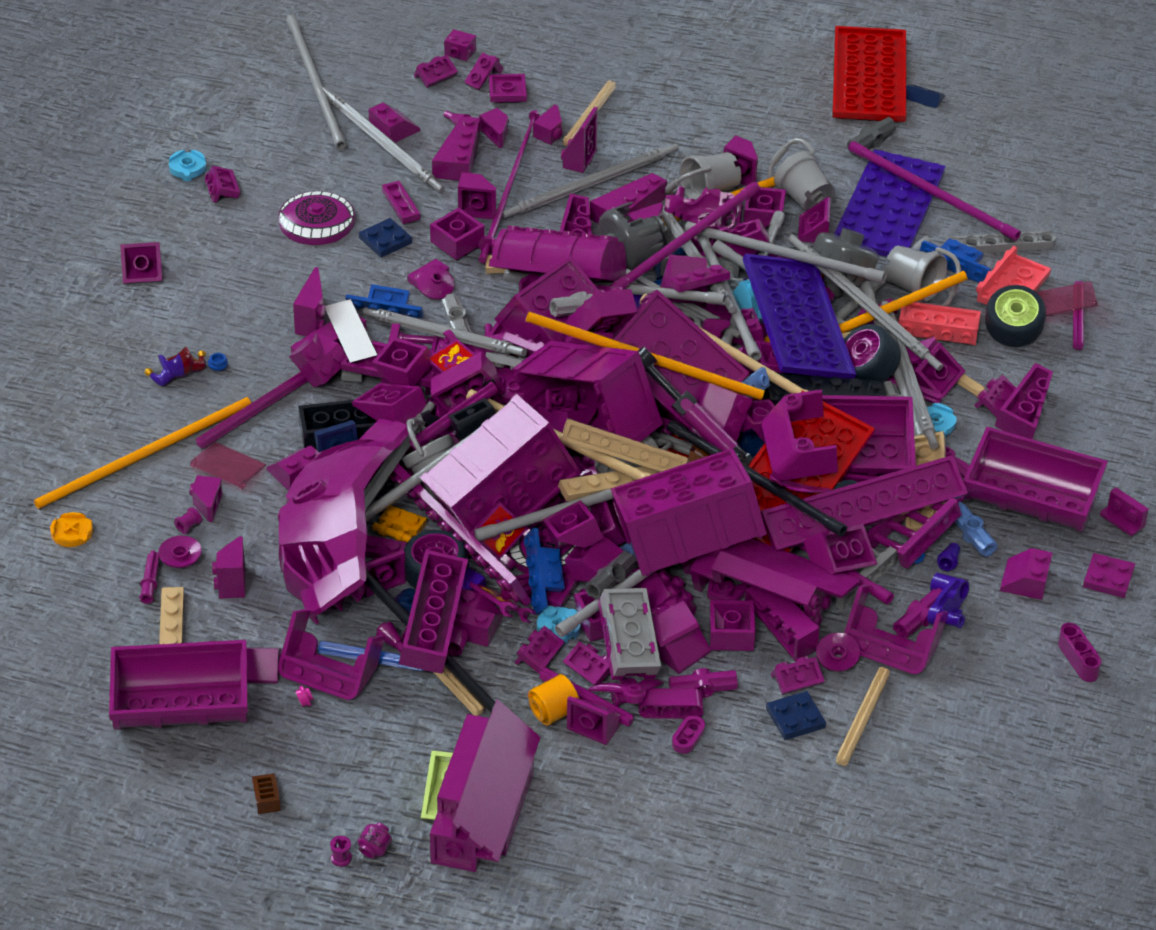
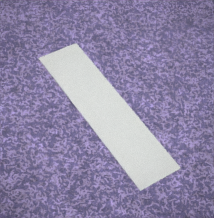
(350, 330)

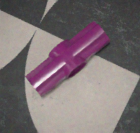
(915, 615)
(706, 681)

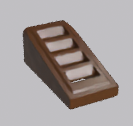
(268, 804)

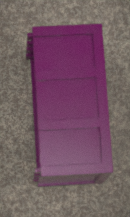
(559, 282)
(673, 335)
(605, 379)
(506, 460)
(688, 511)

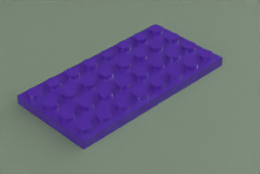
(889, 207)
(798, 317)

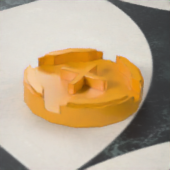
(71, 529)

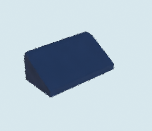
(924, 96)

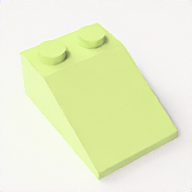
(437, 768)

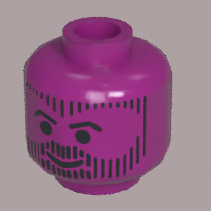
(374, 840)

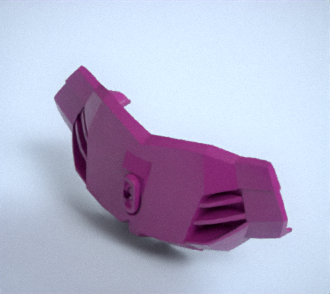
(325, 519)

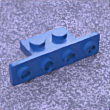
(966, 255)
(387, 299)
(544, 570)

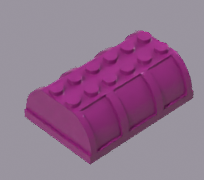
(542, 250)
(893, 441)
(1034, 478)
(178, 684)

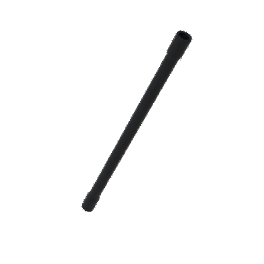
(829, 522)
(450, 663)

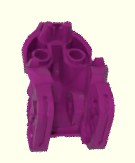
(698, 209)

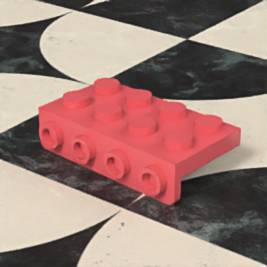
(1012, 271)
(940, 322)

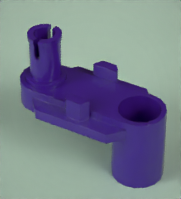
(950, 599)

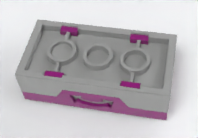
(629, 633)

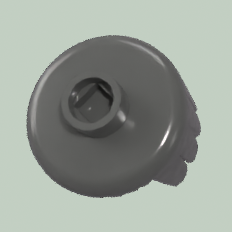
(638, 236)
(847, 249)

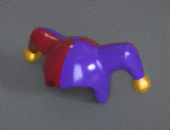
(177, 366)

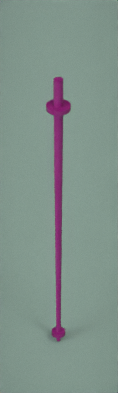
(485, 242)

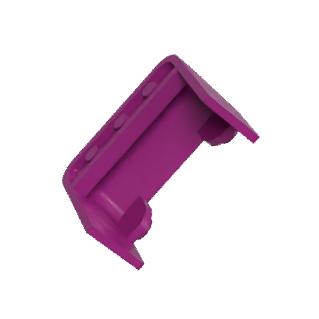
(796, 457)
(887, 647)
(303, 665)

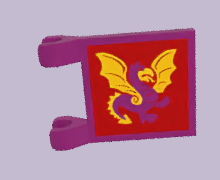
(451, 354)
(502, 542)
(503, 602)

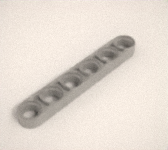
(1001, 246)

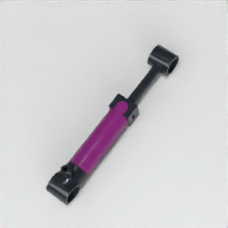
(694, 413)

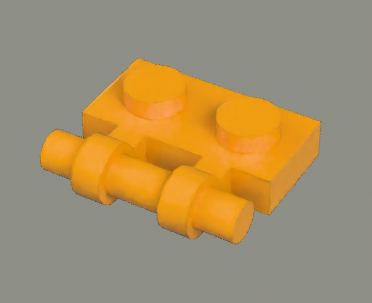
(399, 524)

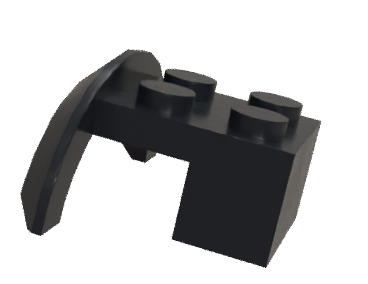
(467, 419)

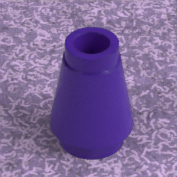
(949, 557)

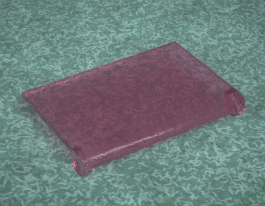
(1068, 298)
(227, 464)

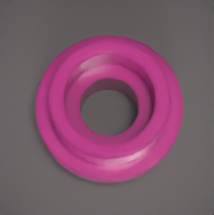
(304, 696)

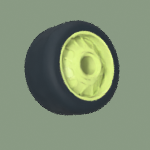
(1015, 315)

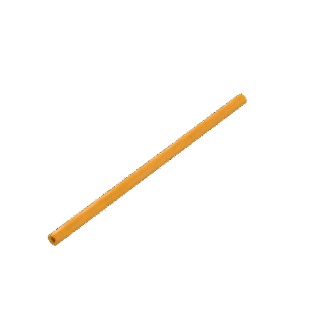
(905, 301)
(661, 361)
(140, 453)

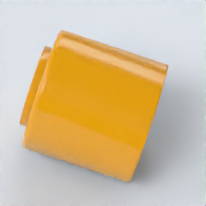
(549, 699)

